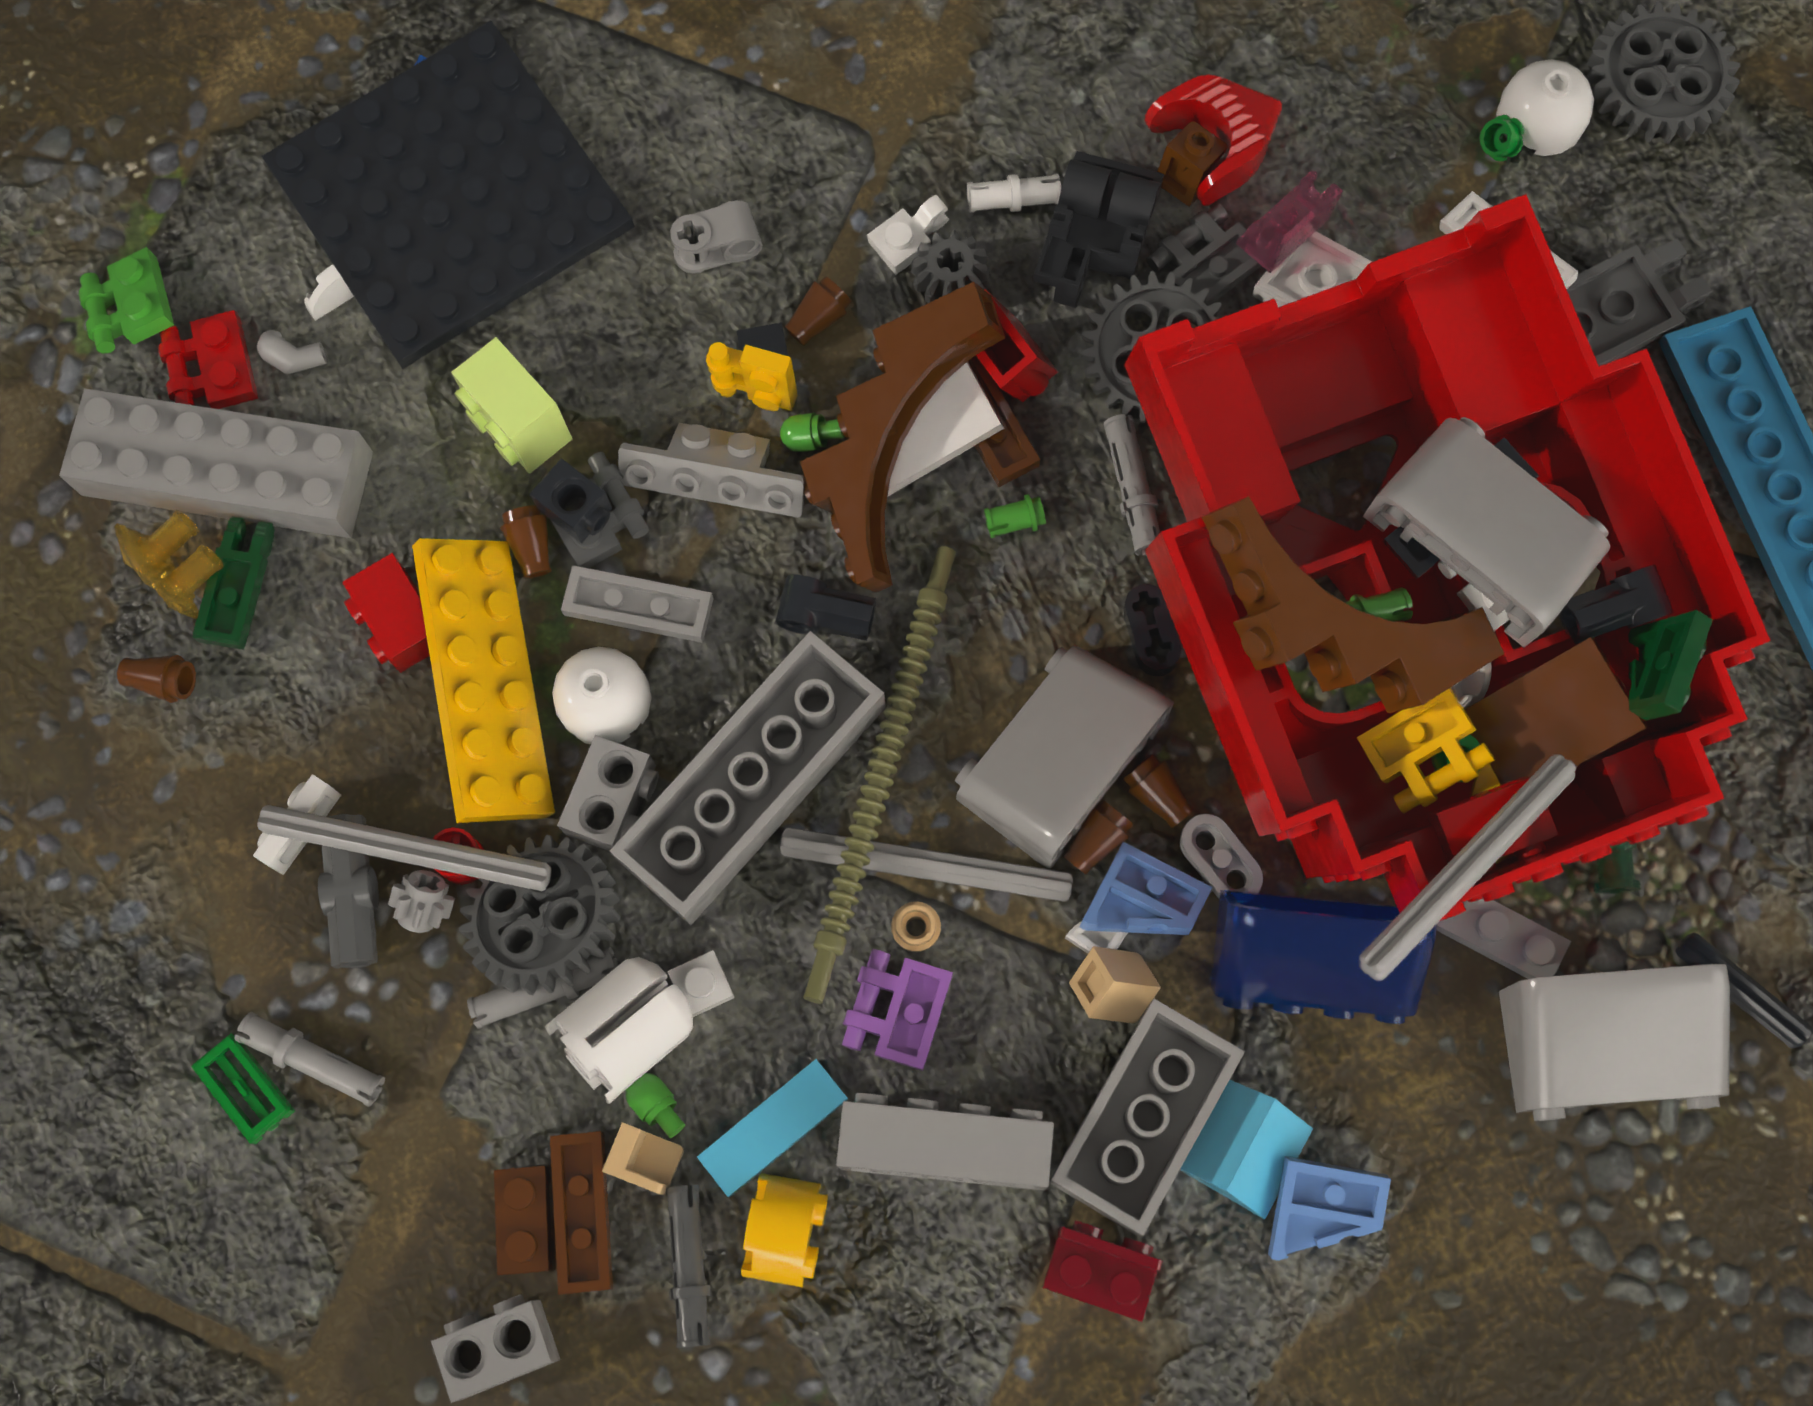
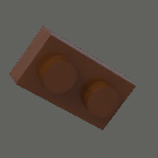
(522, 1220)

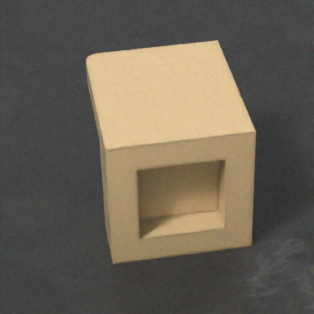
(1114, 985)
(643, 1159)

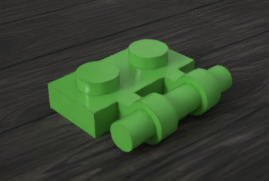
(139, 298)

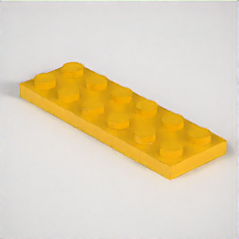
(482, 680)

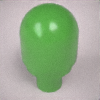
(808, 432)
(654, 1104)

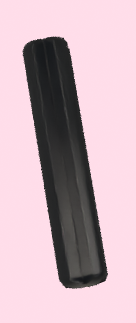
(1748, 993)

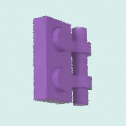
(912, 1013)

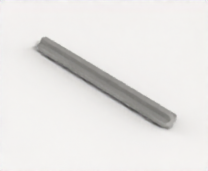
(404, 848)
(933, 865)
(1466, 867)

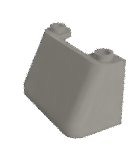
(1492, 526)
(1062, 752)
(1618, 1038)

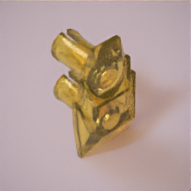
(152, 563)

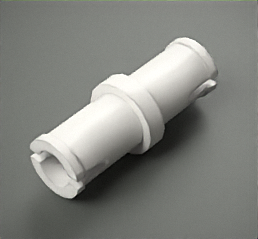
(1013, 193)

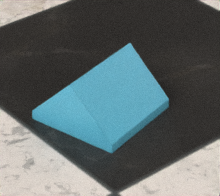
(1246, 1147)

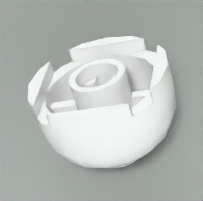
(1551, 103)
(601, 695)

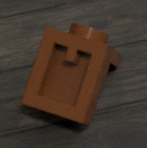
(1189, 161)

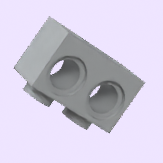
(595, 792)
(498, 1358)

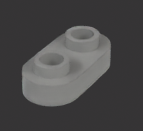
(1224, 858)

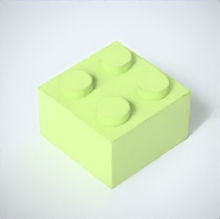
(510, 406)

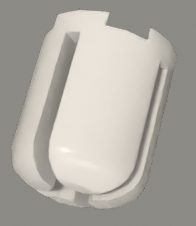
(623, 1025)

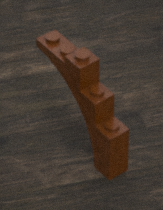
(915, 359)
(1342, 644)

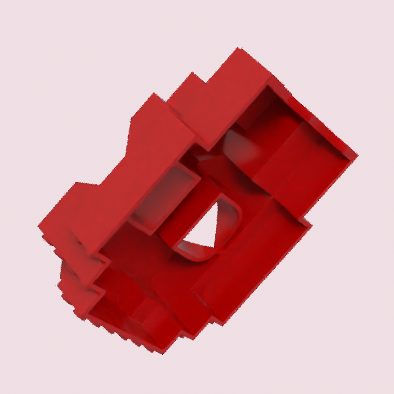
(1418, 338)

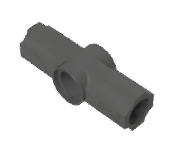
(348, 899)

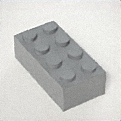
(1146, 1117)
(945, 1144)

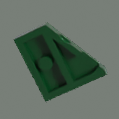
(1666, 663)

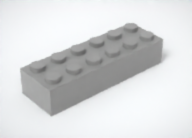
(217, 463)
(749, 777)

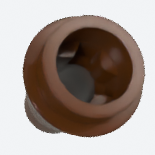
(818, 310)
(528, 539)
(161, 677)
(1158, 790)
(1098, 837)

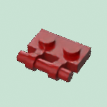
(222, 360)

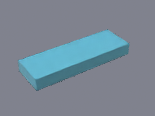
(772, 1128)

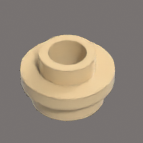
(919, 911)

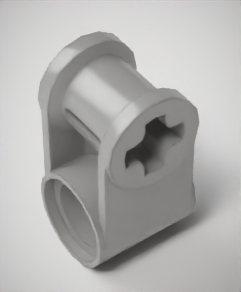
(719, 236)

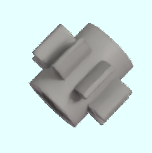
(421, 901)

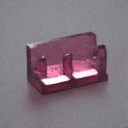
(1289, 223)

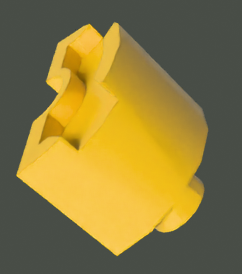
(781, 1230)

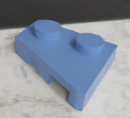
(1145, 897)
(1324, 1204)

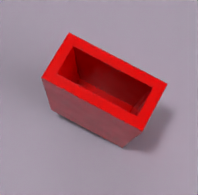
(1017, 360)

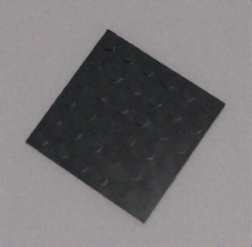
(448, 193)

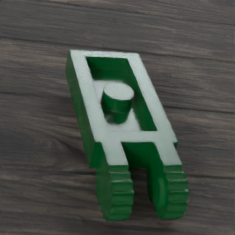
(235, 589)

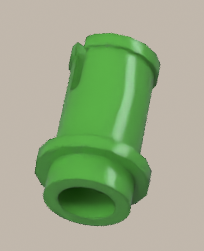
(1015, 516)
(1385, 605)

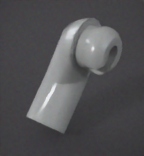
(286, 356)

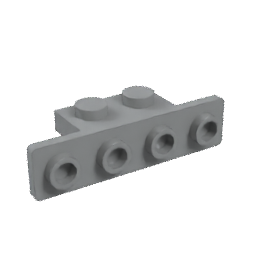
(714, 468)

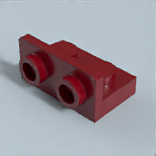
(1101, 1271)

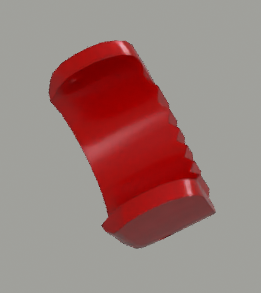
(1231, 113)

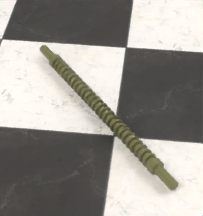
(831, 941)

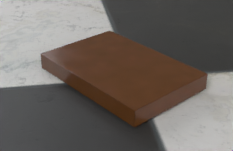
(1561, 708)

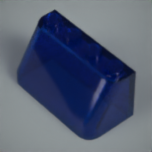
(1309, 955)

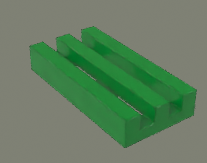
(269, 1120)

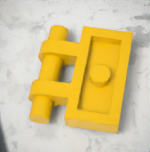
(759, 372)
(1417, 735)

